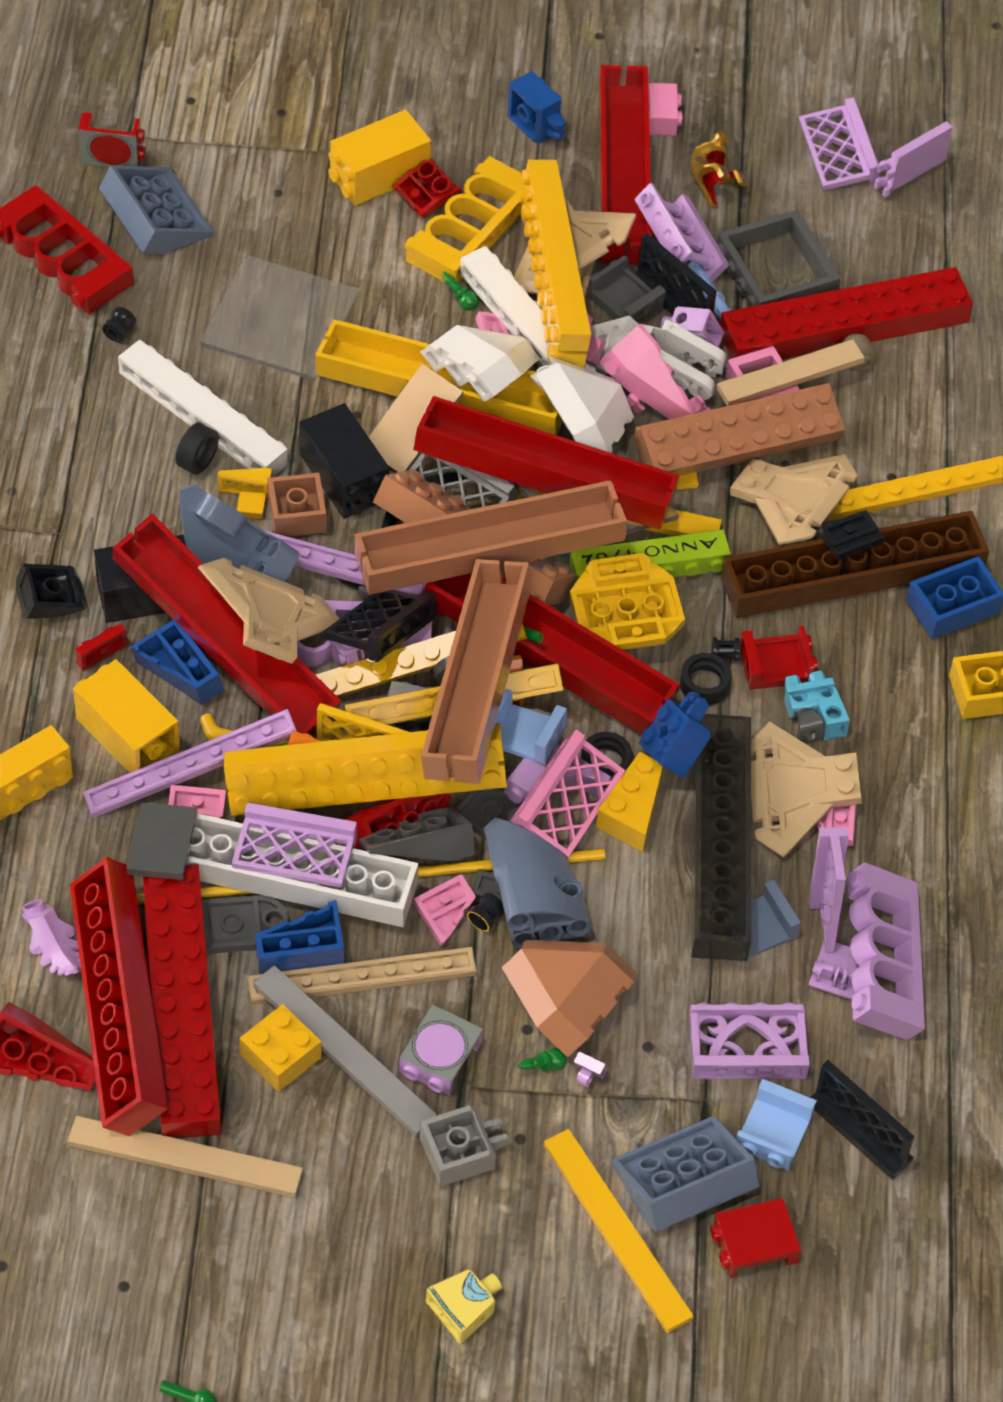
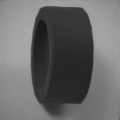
(197, 448)
(709, 662)
(611, 741)

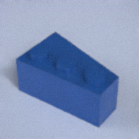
(179, 661)
(302, 943)

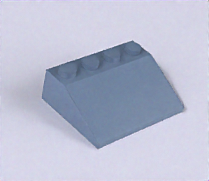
(154, 208)
(686, 1173)

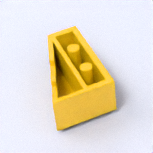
(631, 802)

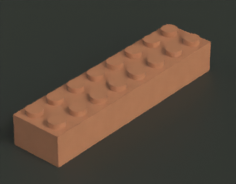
(741, 431)
(415, 499)

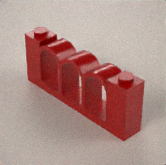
(86, 291)

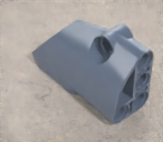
(219, 531)
(535, 886)

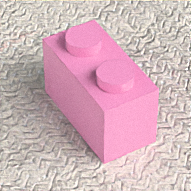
(664, 109)

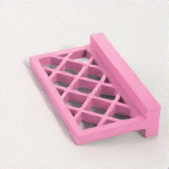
(553, 775)

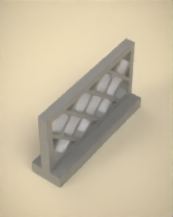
(496, 487)

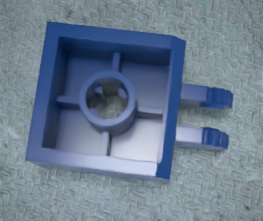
(535, 108)
(678, 733)

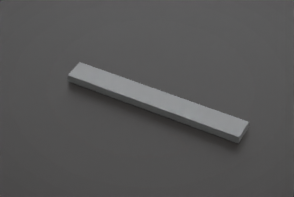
(346, 1051)

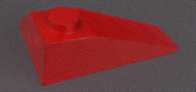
(388, 813)
(40, 1052)

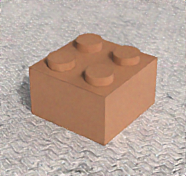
(297, 505)

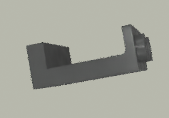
(623, 293)

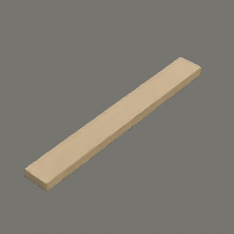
(377, 973)
(187, 1157)

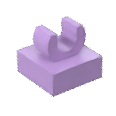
(589, 1068)

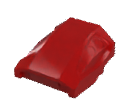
(426, 188)

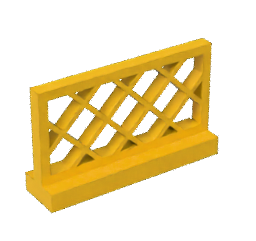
(331, 730)

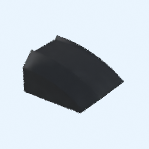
(49, 591)

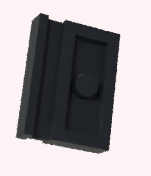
(851, 535)

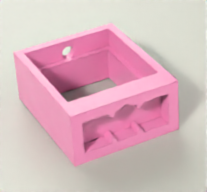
(753, 362)

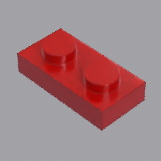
(101, 646)

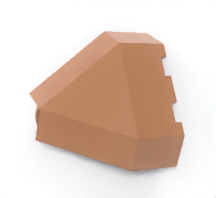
(568, 987)

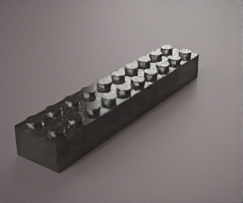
(722, 841)

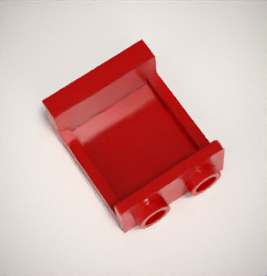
(775, 658)
(755, 1236)

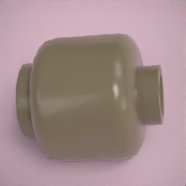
(866, 349)

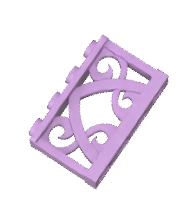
(762, 1019)

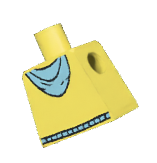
(463, 1302)

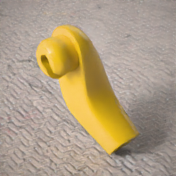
(210, 727)

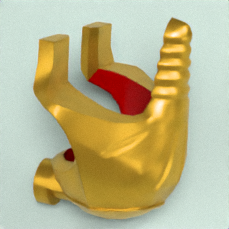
(710, 168)

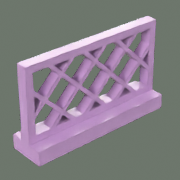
(858, 137)
(299, 827)
(829, 880)

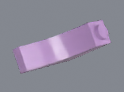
(529, 771)

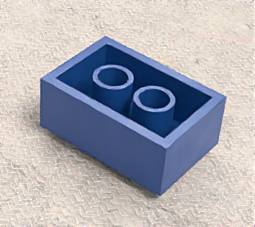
(955, 597)

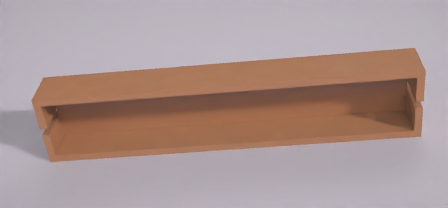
(501, 532)
(476, 672)

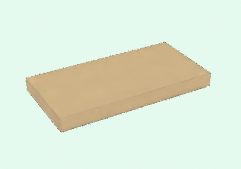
(397, 429)

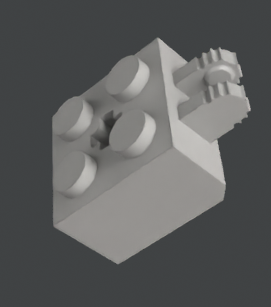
(460, 1144)

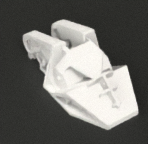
(675, 347)

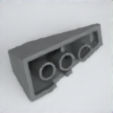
(435, 835)

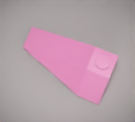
(642, 371)

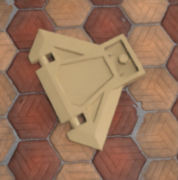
(591, 236)
(795, 495)
(271, 609)
(796, 787)

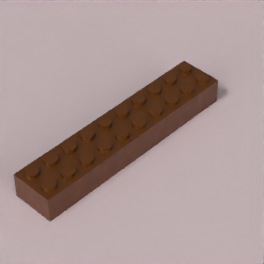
(811, 573)

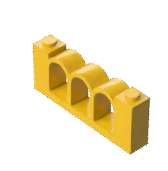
(489, 178)

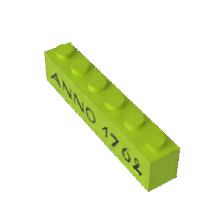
(676, 554)

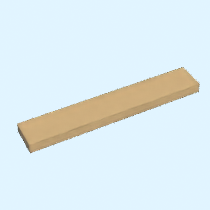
(790, 373)

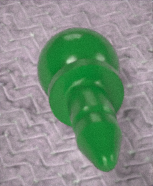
(467, 299)
(553, 1060)

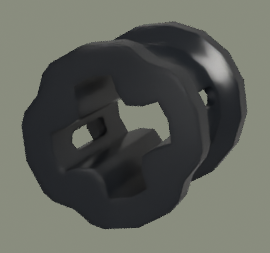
(726, 648)

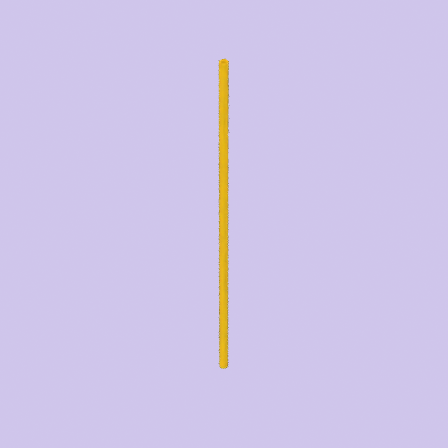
(423, 871)

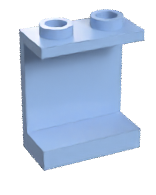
(530, 732)
(776, 1124)

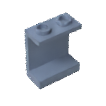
(771, 920)

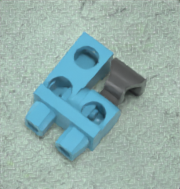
(816, 706)

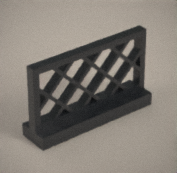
(676, 294)
(392, 630)
(861, 1128)

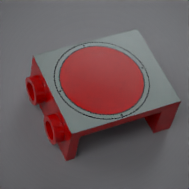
(110, 147)

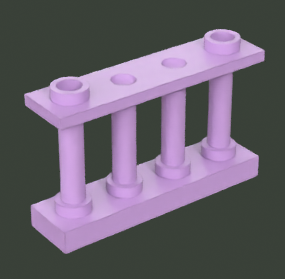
(682, 230)

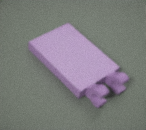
(914, 158)

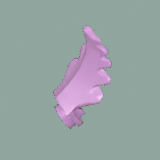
(51, 938)

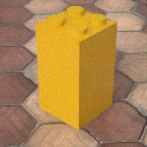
(377, 156)
(125, 717)

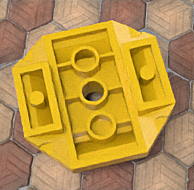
(628, 601)

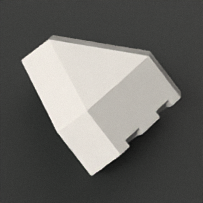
(481, 357)
(587, 402)

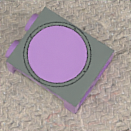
(439, 1049)

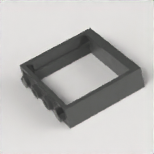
(789, 222)

